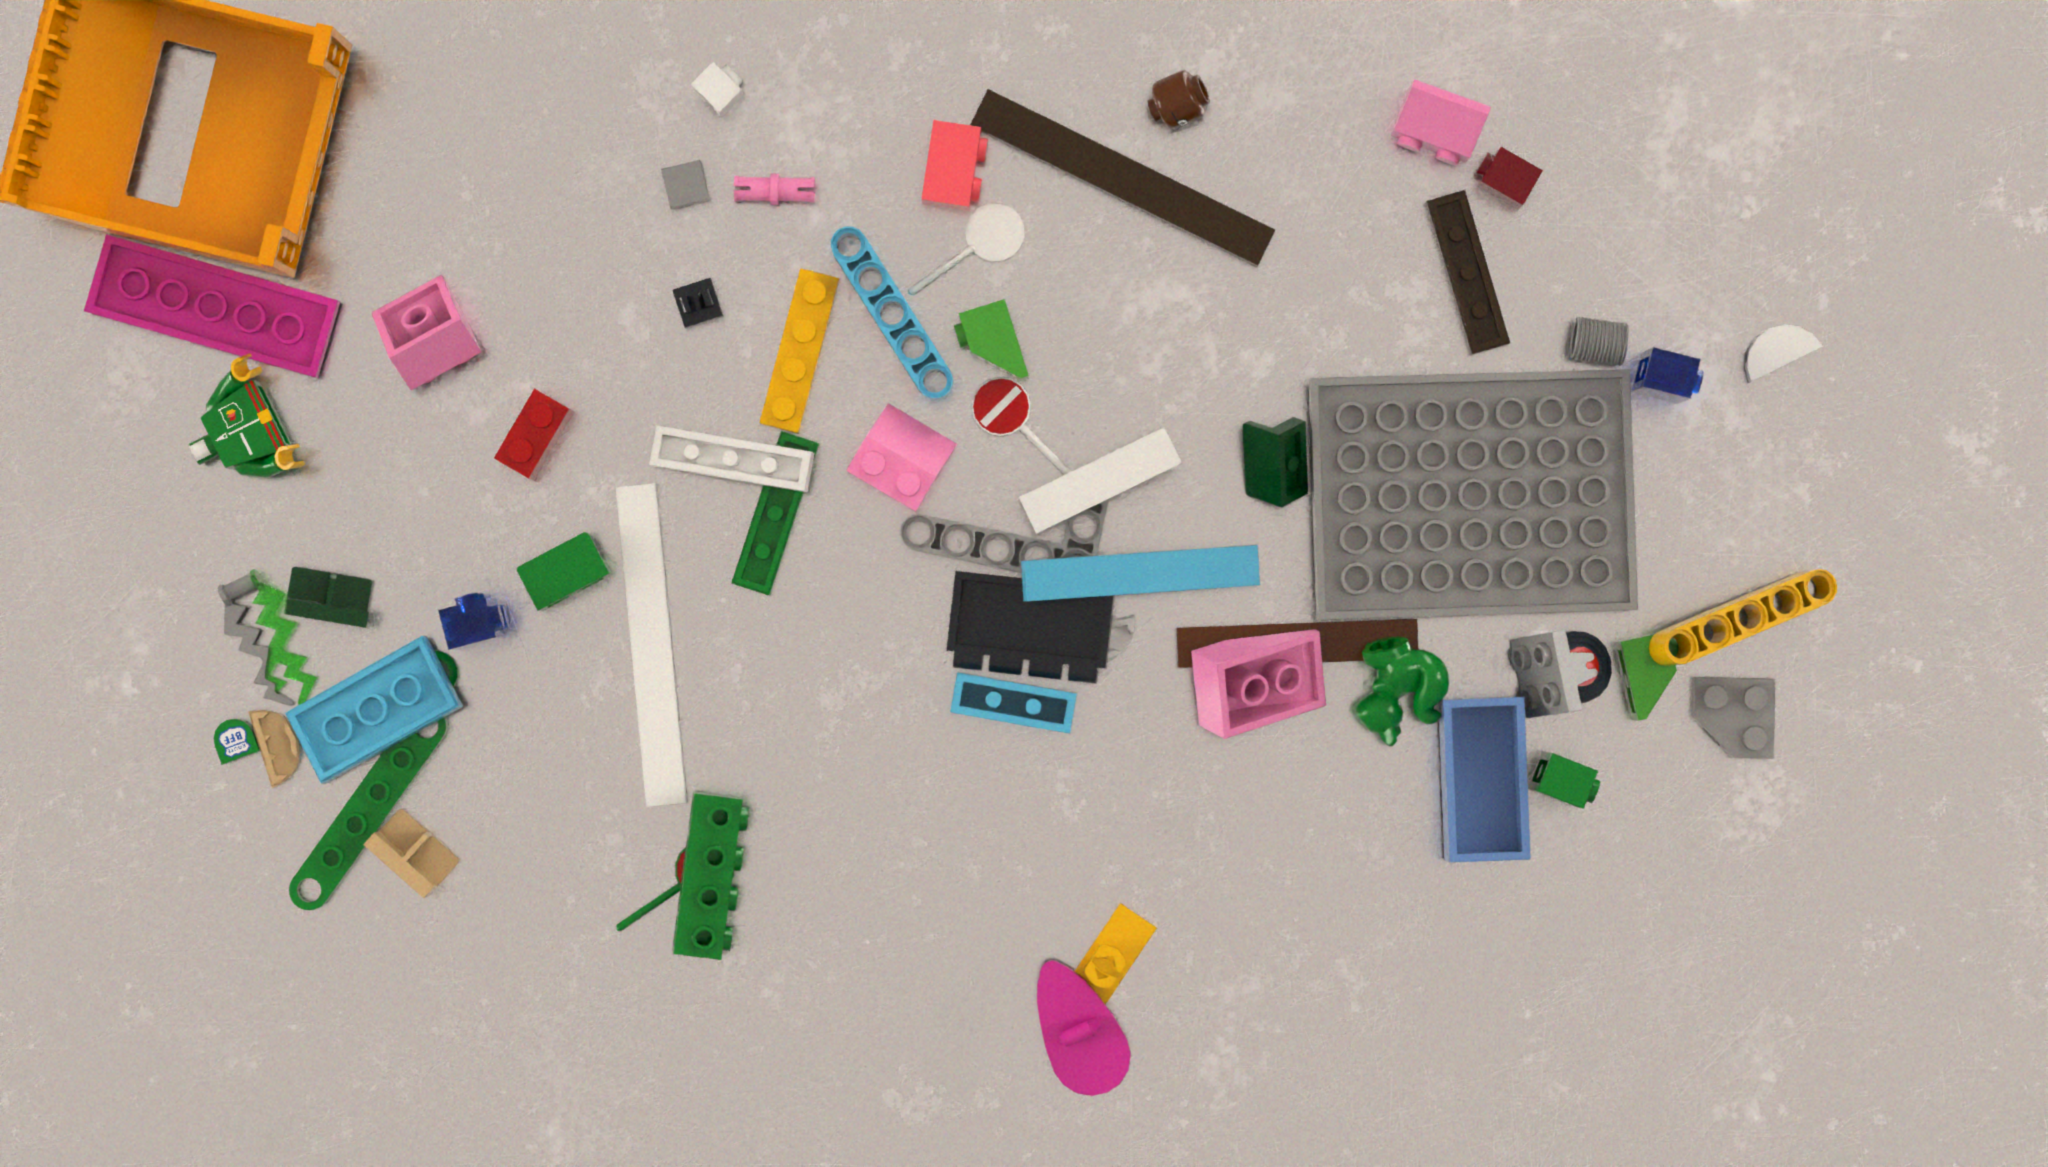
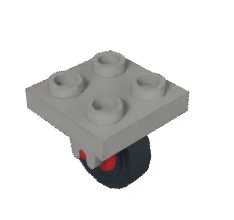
(1560, 671)

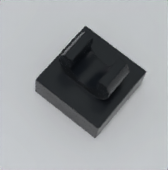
(698, 303)

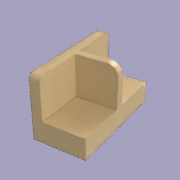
(412, 853)

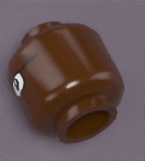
(1178, 99)

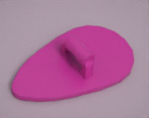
(1080, 1032)

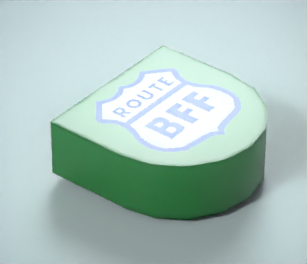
(235, 740)

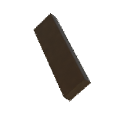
(1467, 272)

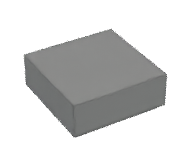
(685, 184)

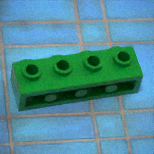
(708, 875)

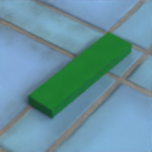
(770, 528)

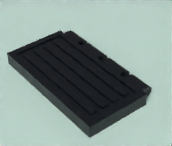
(996, 622)

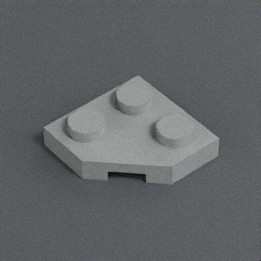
(1737, 714)

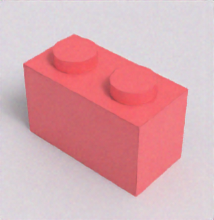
(953, 164)

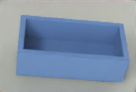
(1484, 779)

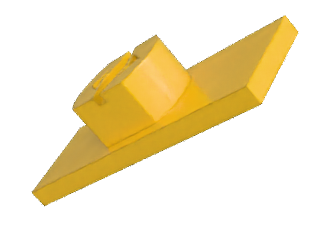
(1114, 951)

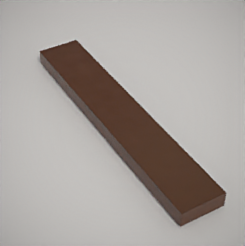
(1338, 640)

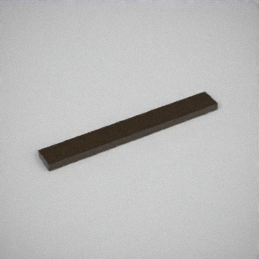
(1122, 177)

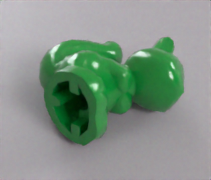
(1398, 674)

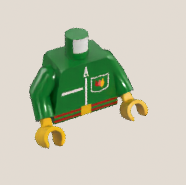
(244, 427)

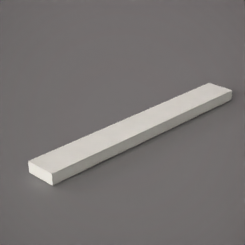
(651, 645)

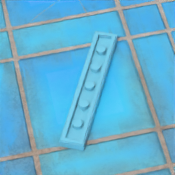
(1140, 573)

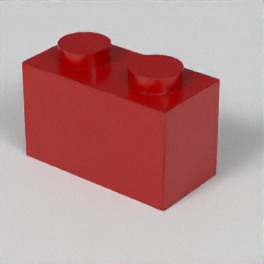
(534, 434)

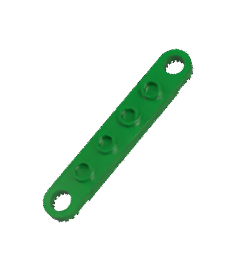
(364, 815)

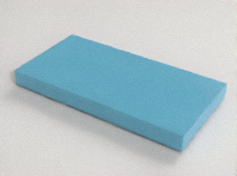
(374, 709)

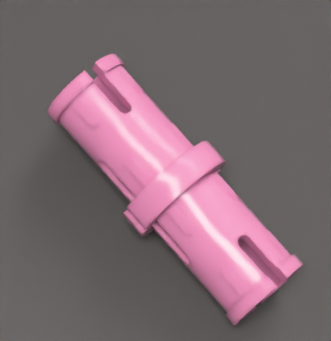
(774, 189)

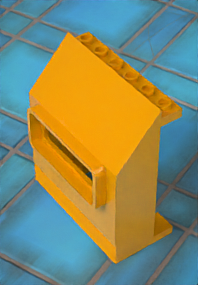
(254, 144)

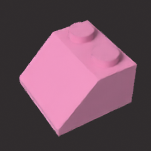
(1439, 122)
(425, 333)
(901, 457)

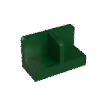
(1276, 461)
(328, 597)

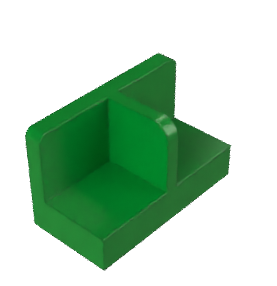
(563, 571)

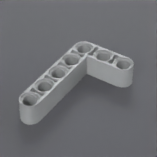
(1017, 544)

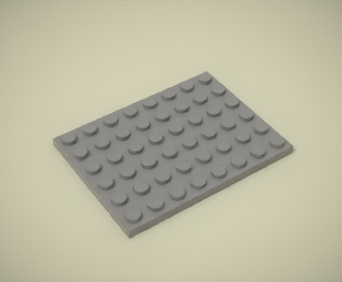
(1473, 494)

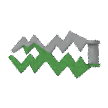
(275, 651)

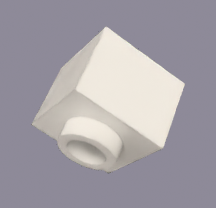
(719, 88)

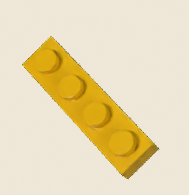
(799, 351)

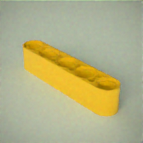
(1760, 613)

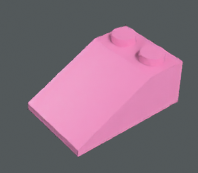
(1257, 681)

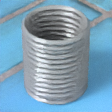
(1599, 341)

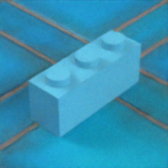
(1013, 702)

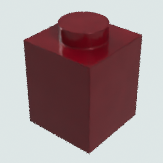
(1507, 177)

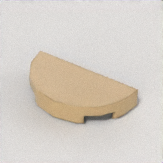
(277, 745)

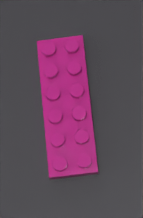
(212, 306)

